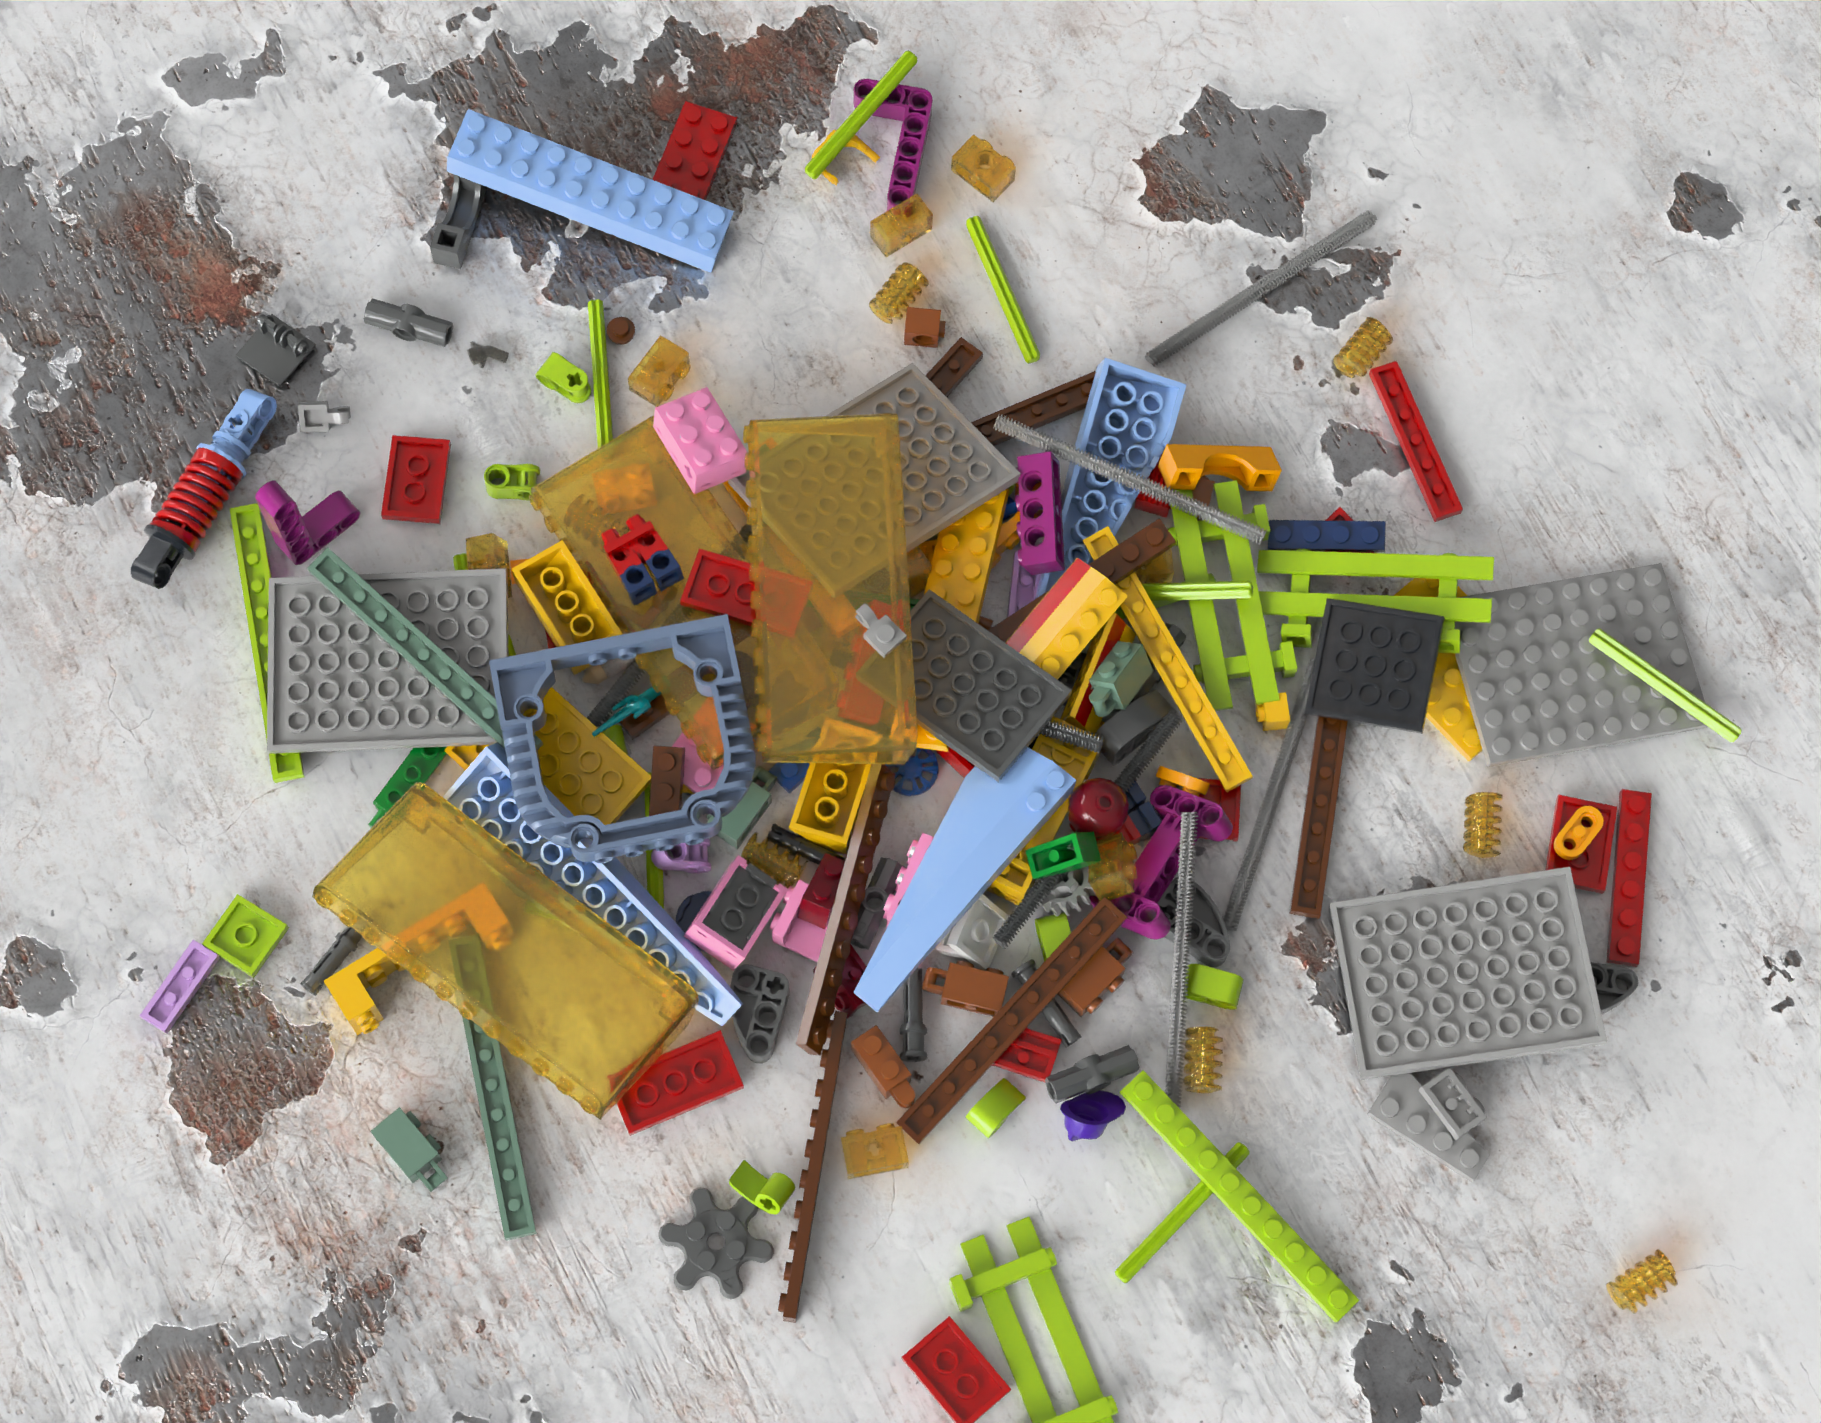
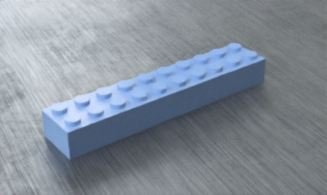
(589, 190)

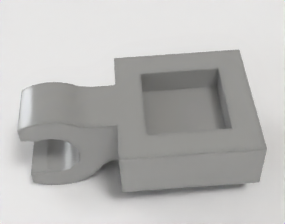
(317, 417)
(882, 633)

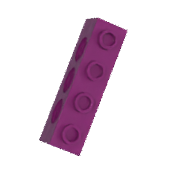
(1050, 553)

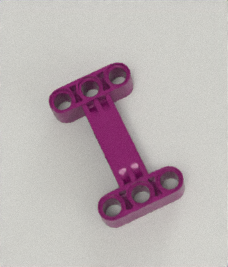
(1160, 858)

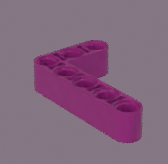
(909, 141)
(304, 535)

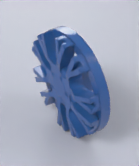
(912, 771)

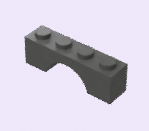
(455, 232)

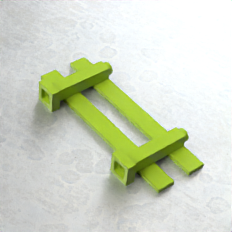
(1304, 563)
(1259, 661)
(990, 1285)

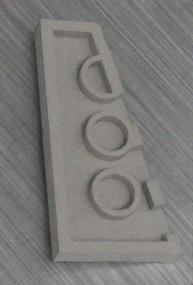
(1410, 1116)

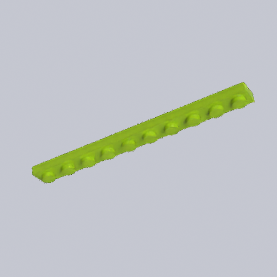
(255, 576)
(1239, 1196)

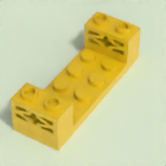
(1078, 762)
(350, 987)

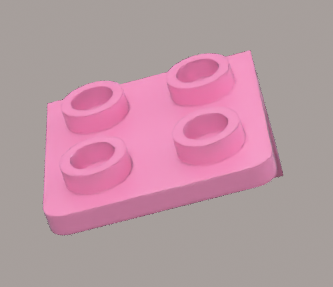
(794, 932)

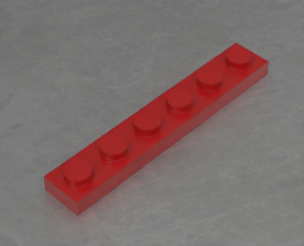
(1415, 441)
(1629, 878)

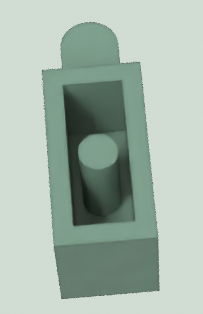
(1119, 677)
(750, 809)
(409, 1147)

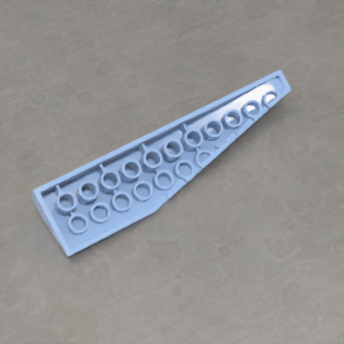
(605, 888)

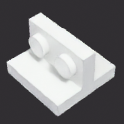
(973, 934)

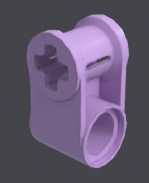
(685, 858)

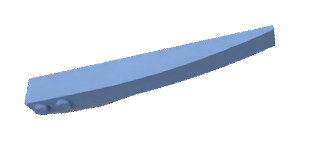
(1126, 423)
(970, 849)

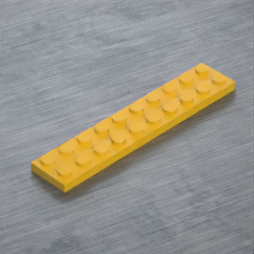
(963, 570)

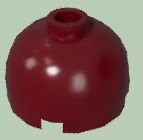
(1098, 807)

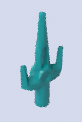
(634, 705)

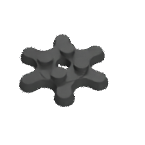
(722, 1263)

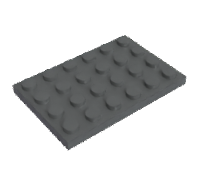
(977, 688)

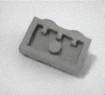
(1453, 1103)

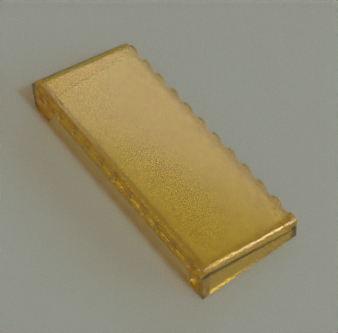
(641, 478)
(821, 548)
(509, 949)

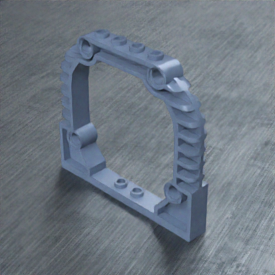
(526, 678)

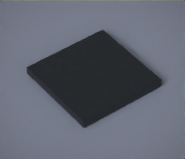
(1374, 665)

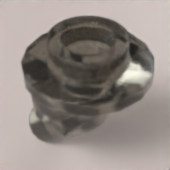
(478, 354)

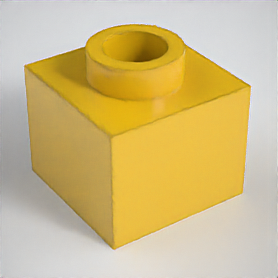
(1274, 714)

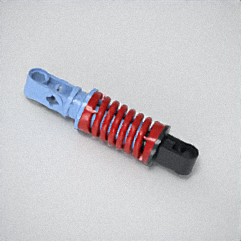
(202, 490)

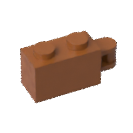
(1096, 978)
(968, 987)
(884, 1066)

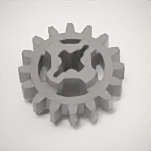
(1069, 893)

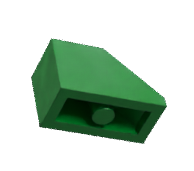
(1063, 855)

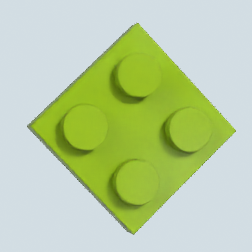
(245, 935)

